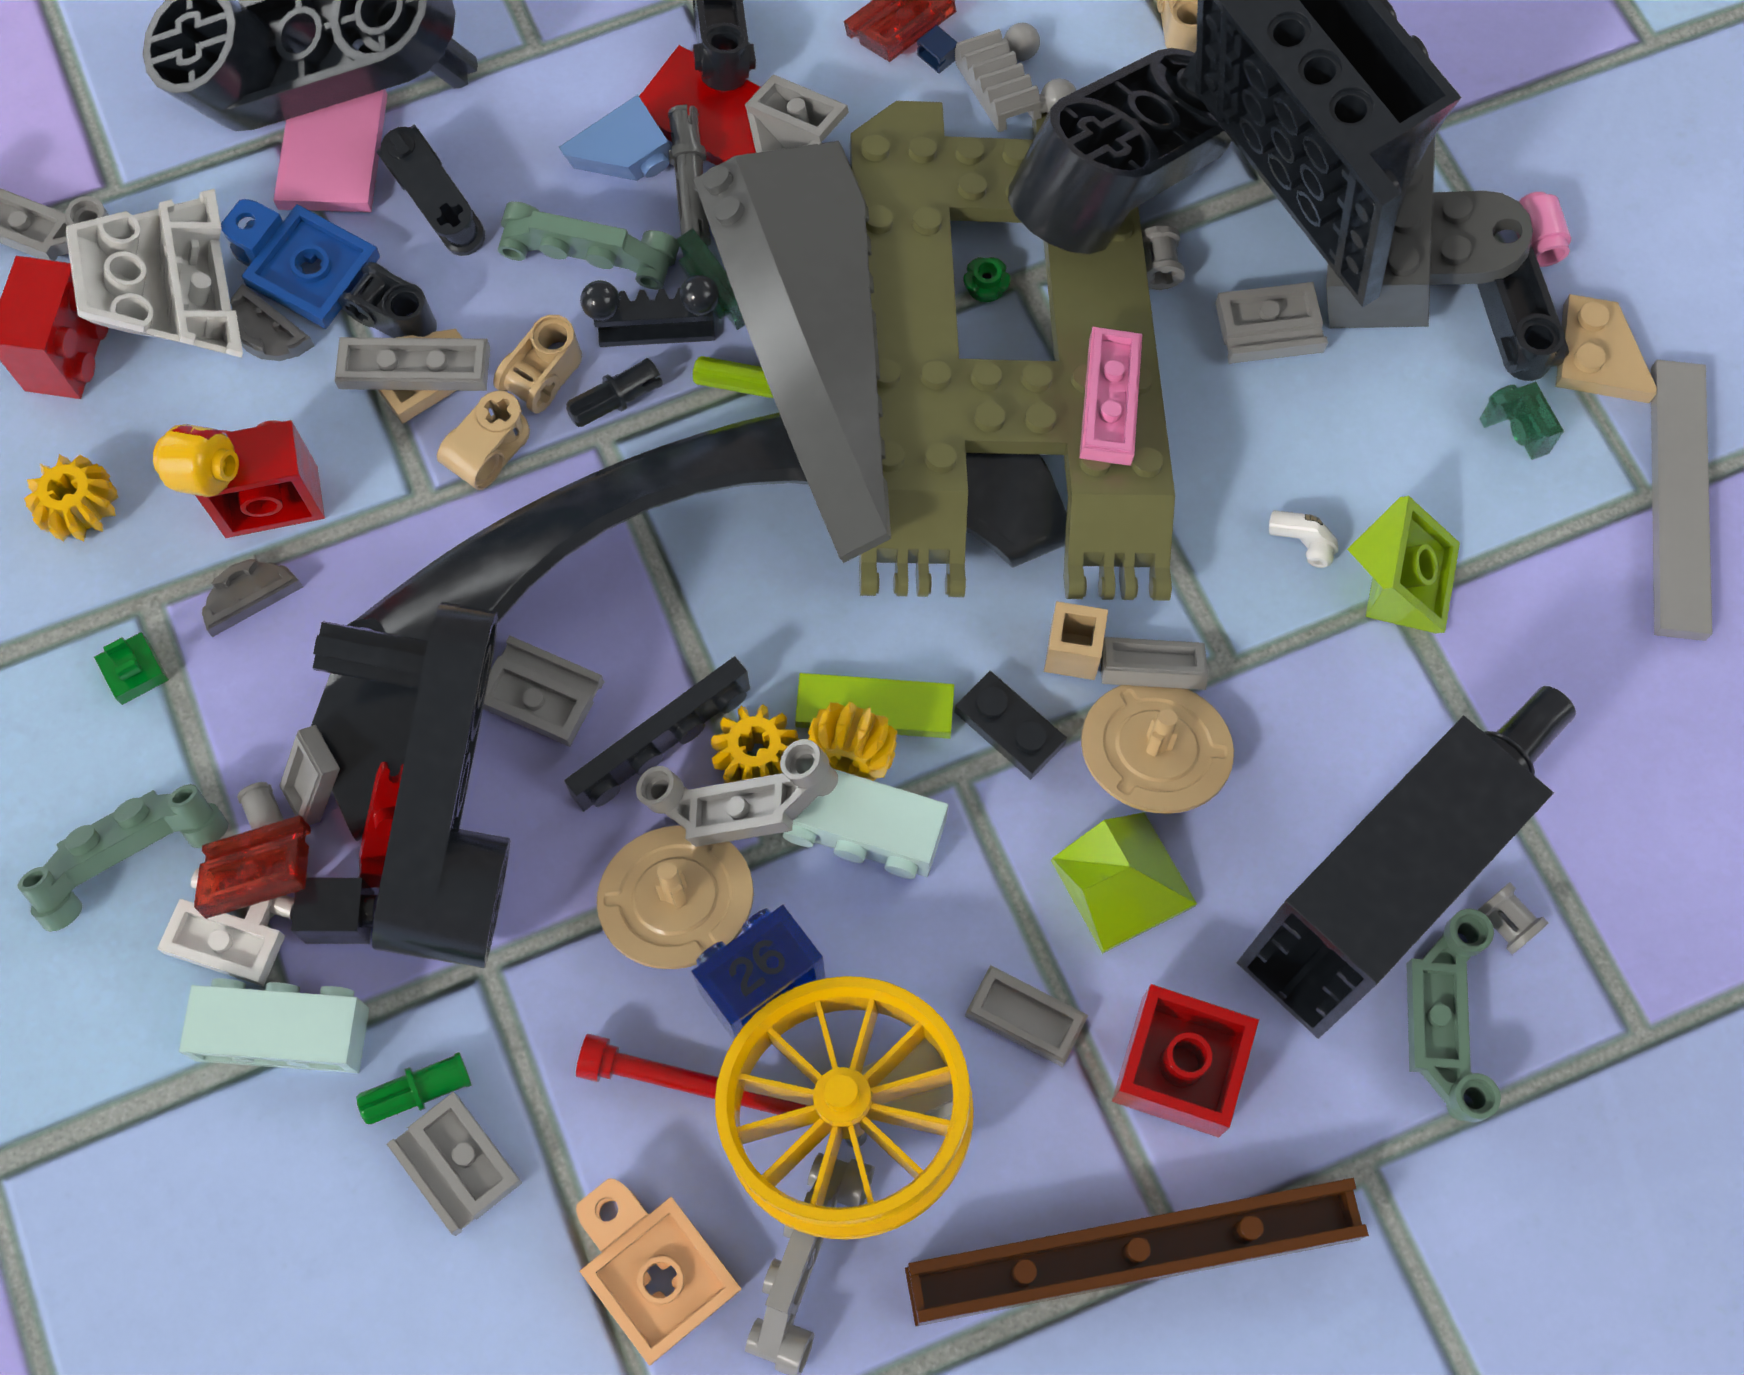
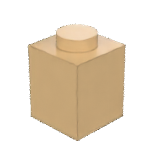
(1076, 640)

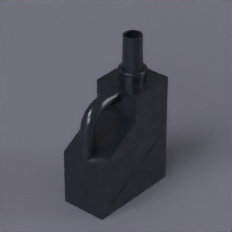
(1405, 864)

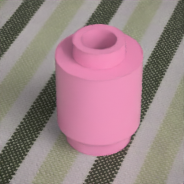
(1549, 227)

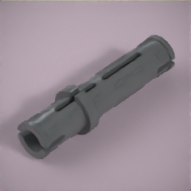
(688, 158)

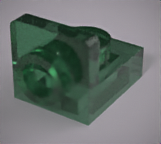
(1530, 417)

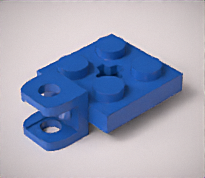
(278, 249)

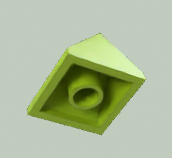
(1409, 566)
(1122, 880)

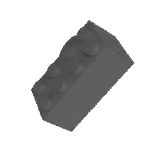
(1435, 242)

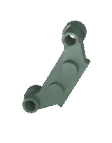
(596, 243)
(110, 841)
(1441, 1018)

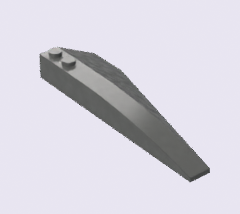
(802, 280)

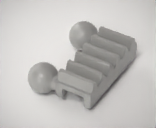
(997, 79)

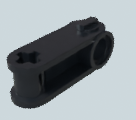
(722, 44)
(432, 190)
(1524, 319)

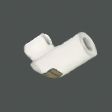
(1311, 531)

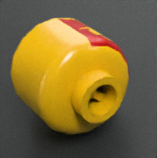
(195, 460)

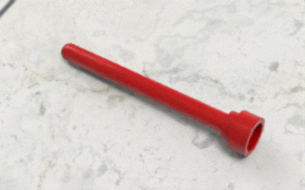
(603, 1060)

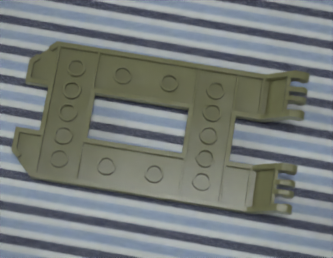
(956, 406)

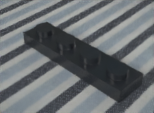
(643, 747)

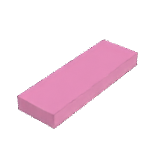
(1111, 396)

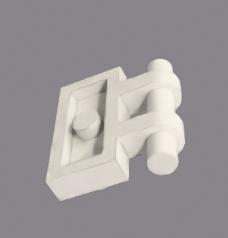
(227, 942)

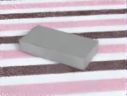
(1154, 663)
(309, 775)
(1026, 1016)

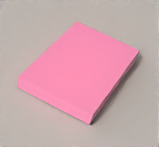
(332, 156)

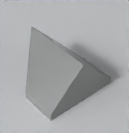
(791, 115)

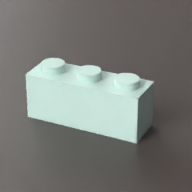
(875, 824)
(275, 1026)

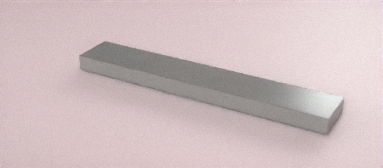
(1680, 502)

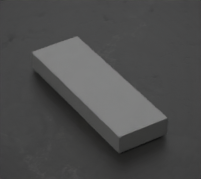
(412, 364)

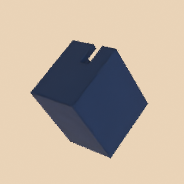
(937, 49)

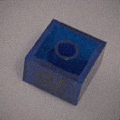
(756, 967)

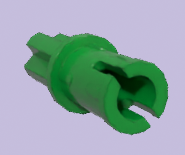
(413, 1089)

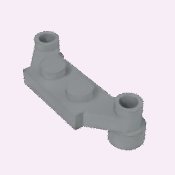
(39, 228)
(745, 806)
(786, 1280)

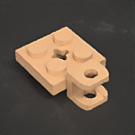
(635, 1244)

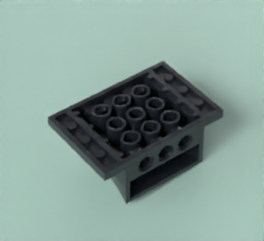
(1328, 114)

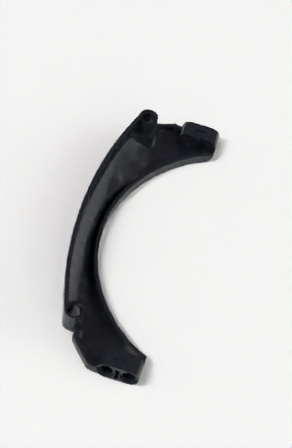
(369, 722)

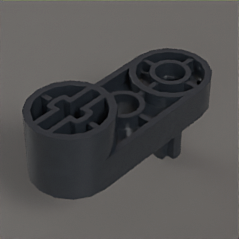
(291, 57)
(1114, 151)
(437, 880)

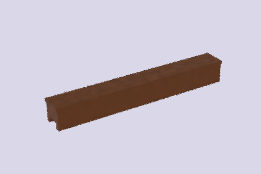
(1134, 1251)

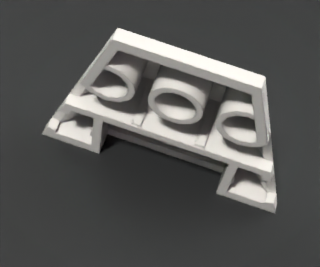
(156, 274)

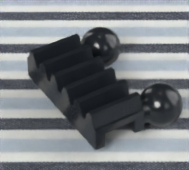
(652, 321)

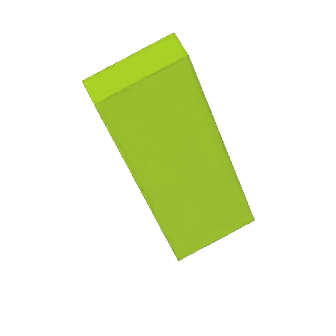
(910, 706)

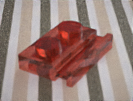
(895, 25)
(253, 867)

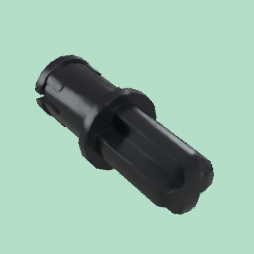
(614, 393)

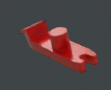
(378, 825)

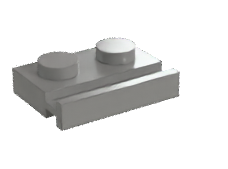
(1271, 322)
(541, 691)
(454, 1163)

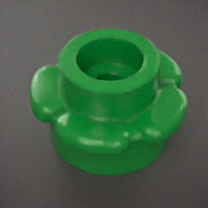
(986, 289)

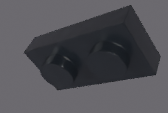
(1010, 725)

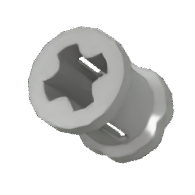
(1162, 257)
(1512, 918)

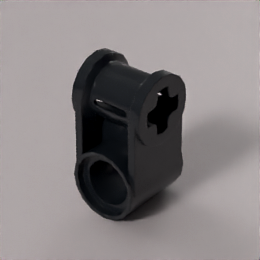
(385, 301)

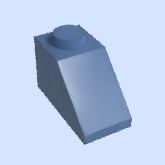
(621, 144)

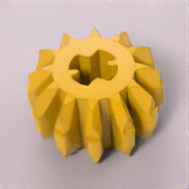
(71, 497)
(742, 736)
(854, 740)

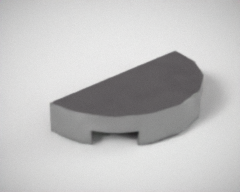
(265, 330)
(245, 591)

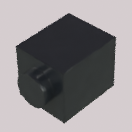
(334, 911)

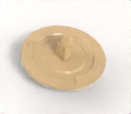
(1157, 748)
(673, 900)

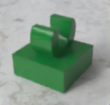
(130, 667)

